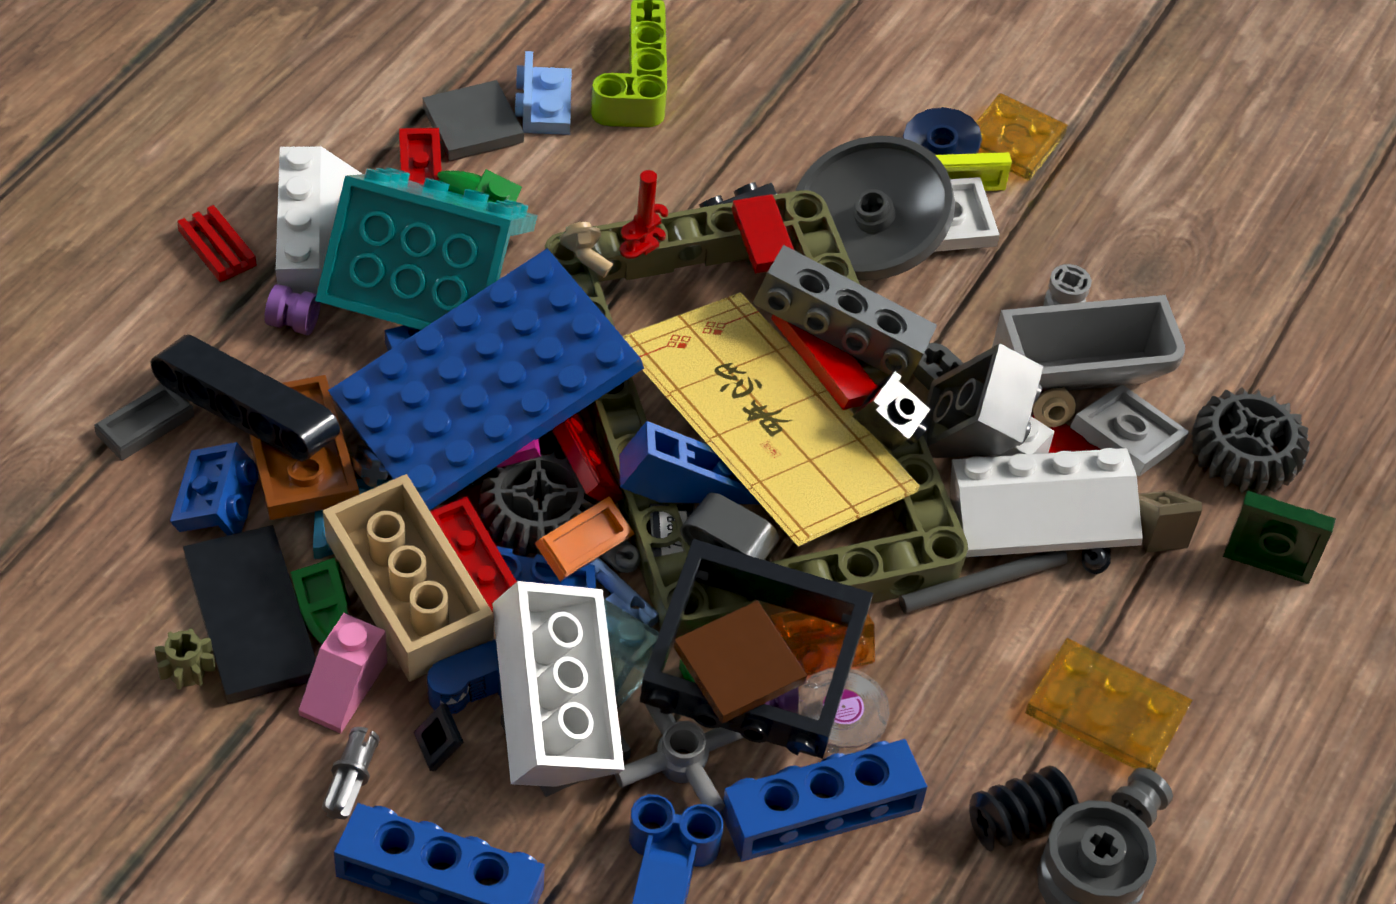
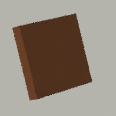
(740, 661)

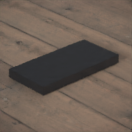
(250, 613)

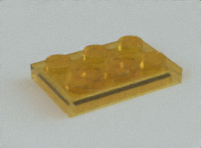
(1108, 706)

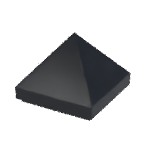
(438, 737)

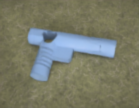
(623, 595)

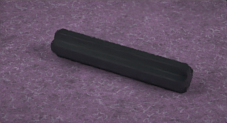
(367, 466)

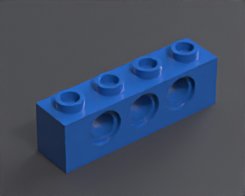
(807, 818)
(410, 875)

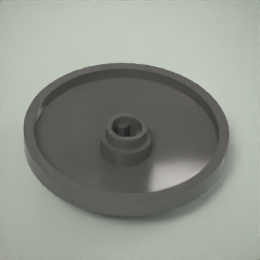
(886, 202)

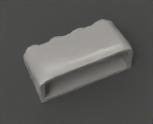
(1095, 341)

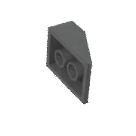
(982, 405)

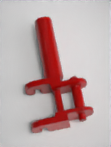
(643, 227)

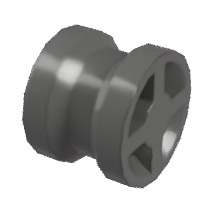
(1144, 795)

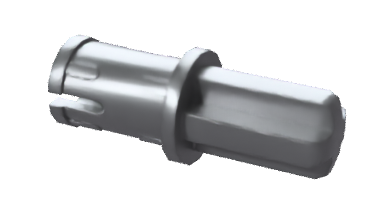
(350, 773)

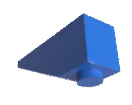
(676, 469)

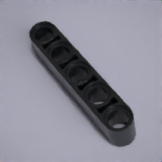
(245, 397)

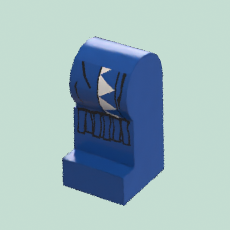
(464, 677)

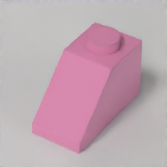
(344, 672)

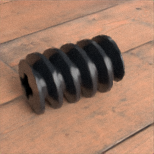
(1019, 805)

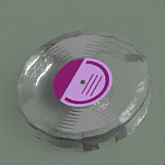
(861, 712)

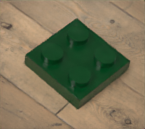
(1278, 537)

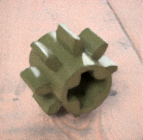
(185, 658)

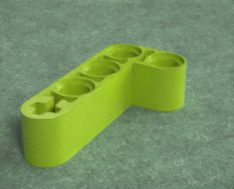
(641, 95)

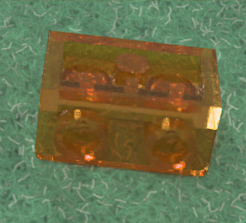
(819, 642)

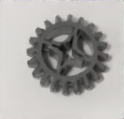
(1246, 451)
(510, 503)

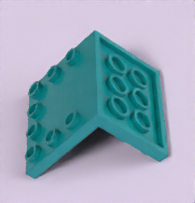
(414, 247)

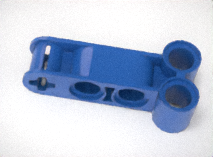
(671, 850)

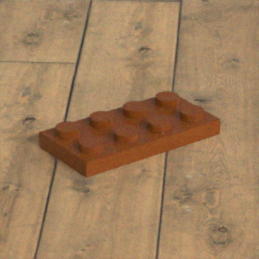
(310, 485)

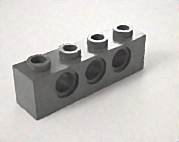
(844, 314)

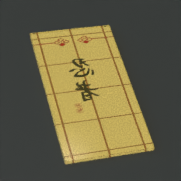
(770, 418)

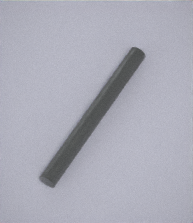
(981, 580)

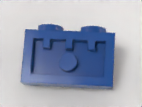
(215, 489)

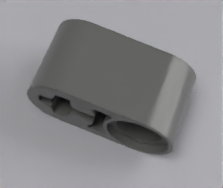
(730, 527)

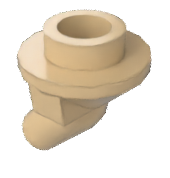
(581, 239)
(1054, 407)

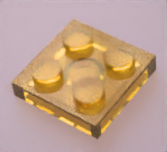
(1021, 132)

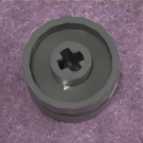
(1096, 856)

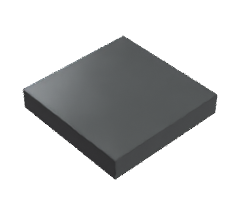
(473, 120)

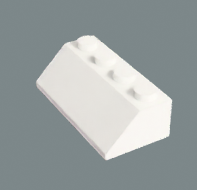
(306, 213)
(1047, 502)
(556, 684)

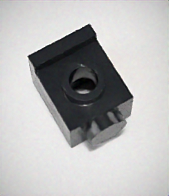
(893, 413)

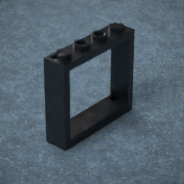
(775, 586)

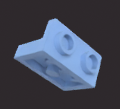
(545, 98)

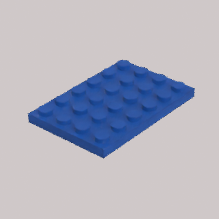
(486, 379)

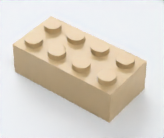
(408, 575)

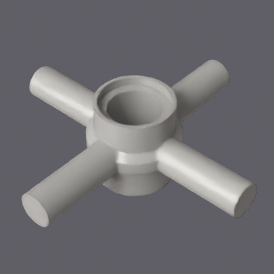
(681, 767)

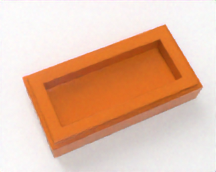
(584, 538)

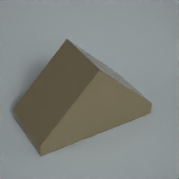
(1167, 520)

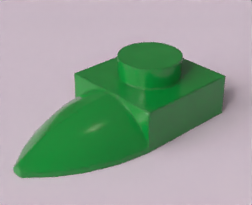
(489, 183)
(321, 596)

